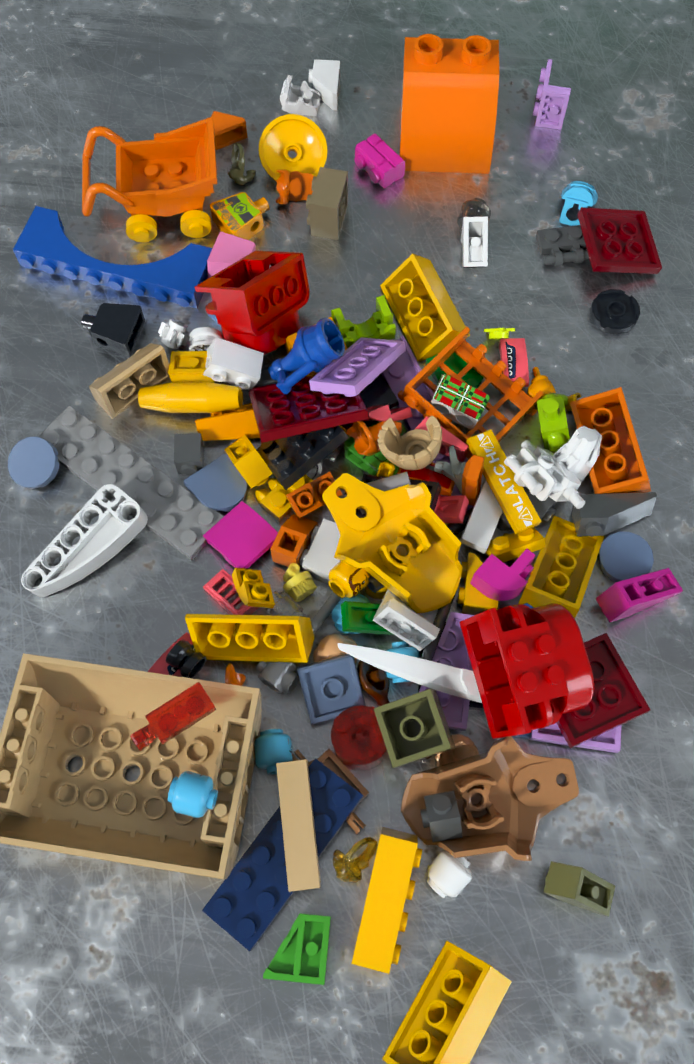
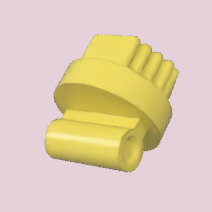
(298, 584)

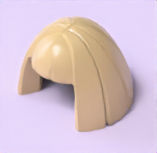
(413, 449)

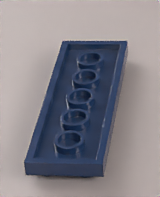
(258, 882)

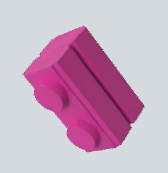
(379, 161)

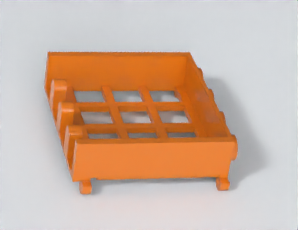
(492, 373)

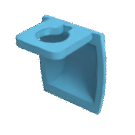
(578, 193)

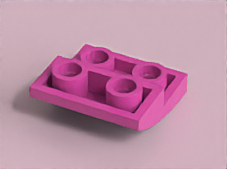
(241, 536)

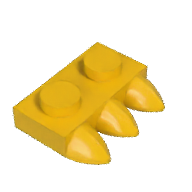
(275, 501)
(512, 546)

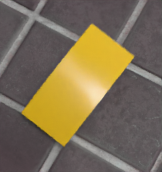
(252, 588)

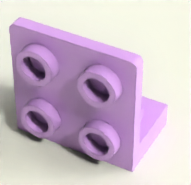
(552, 101)

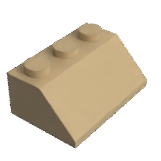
(121, 385)

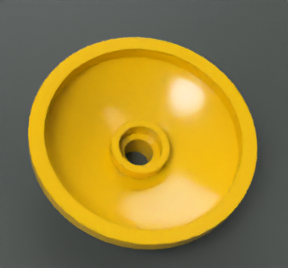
(294, 134)

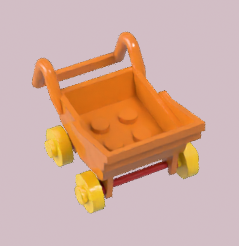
(158, 178)

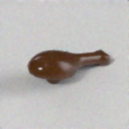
(374, 682)

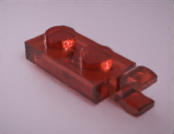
(174, 716)

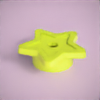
(499, 333)

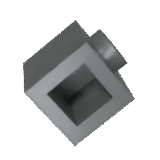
(442, 816)

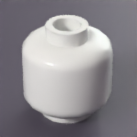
(449, 874)

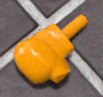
(538, 383)

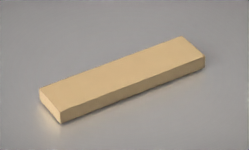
(298, 825)

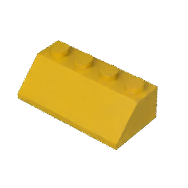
(422, 307)
(251, 637)
(449, 1011)

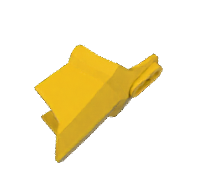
(397, 541)

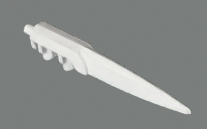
(420, 671)

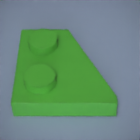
(302, 952)

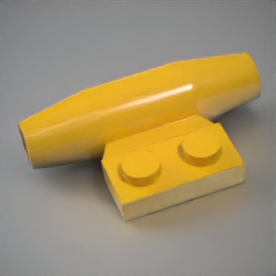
(189, 388)

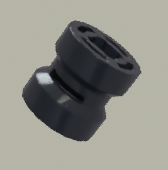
(185, 659)

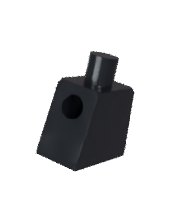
(115, 327)

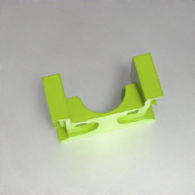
(378, 326)

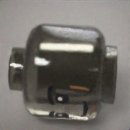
(473, 208)

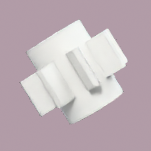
(174, 333)

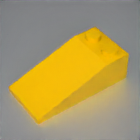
(562, 567)

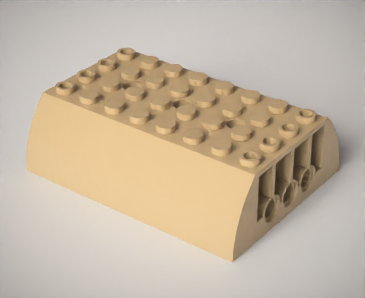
(89, 713)

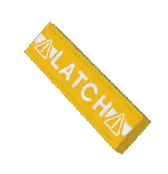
(500, 478)

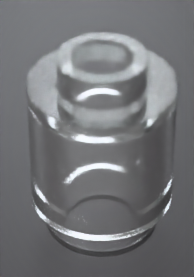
(284, 605)

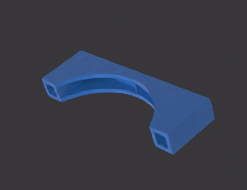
(170, 279)

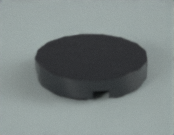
(614, 311)

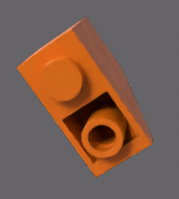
(292, 540)

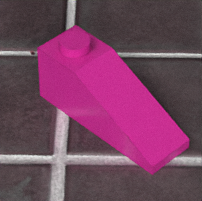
(638, 594)

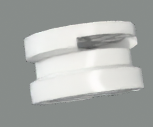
(202, 337)

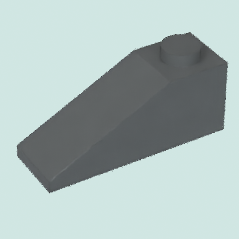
(611, 512)

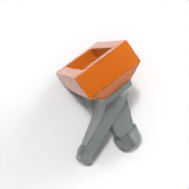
(465, 475)

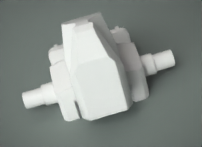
(557, 473)

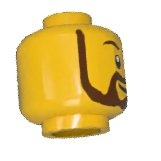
(347, 580)

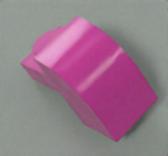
(503, 582)

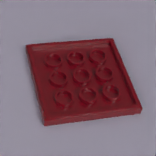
(302, 410)

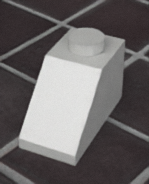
(326, 81)

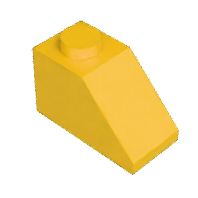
(248, 462)

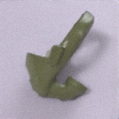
(237, 170)

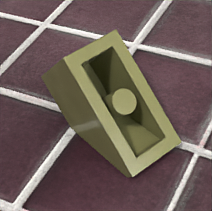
(579, 888)

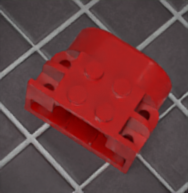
(259, 302)
(528, 666)

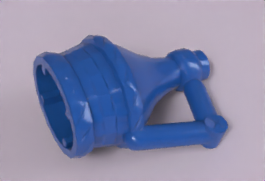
(311, 351)

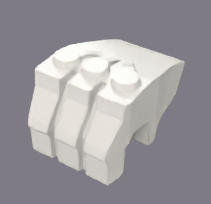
(299, 99)

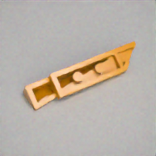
(229, 424)

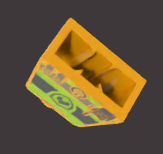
(239, 215)

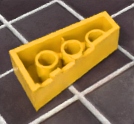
(386, 899)

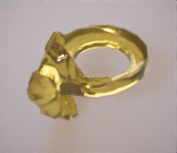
(348, 869)

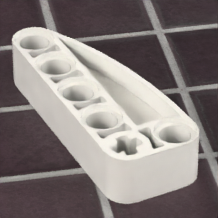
(96, 544)

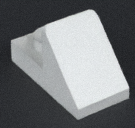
(475, 241)

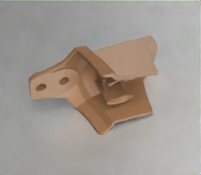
(493, 798)

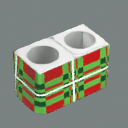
(459, 401)

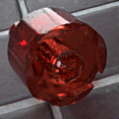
(350, 752)

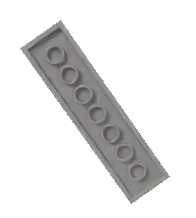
(103, 460)

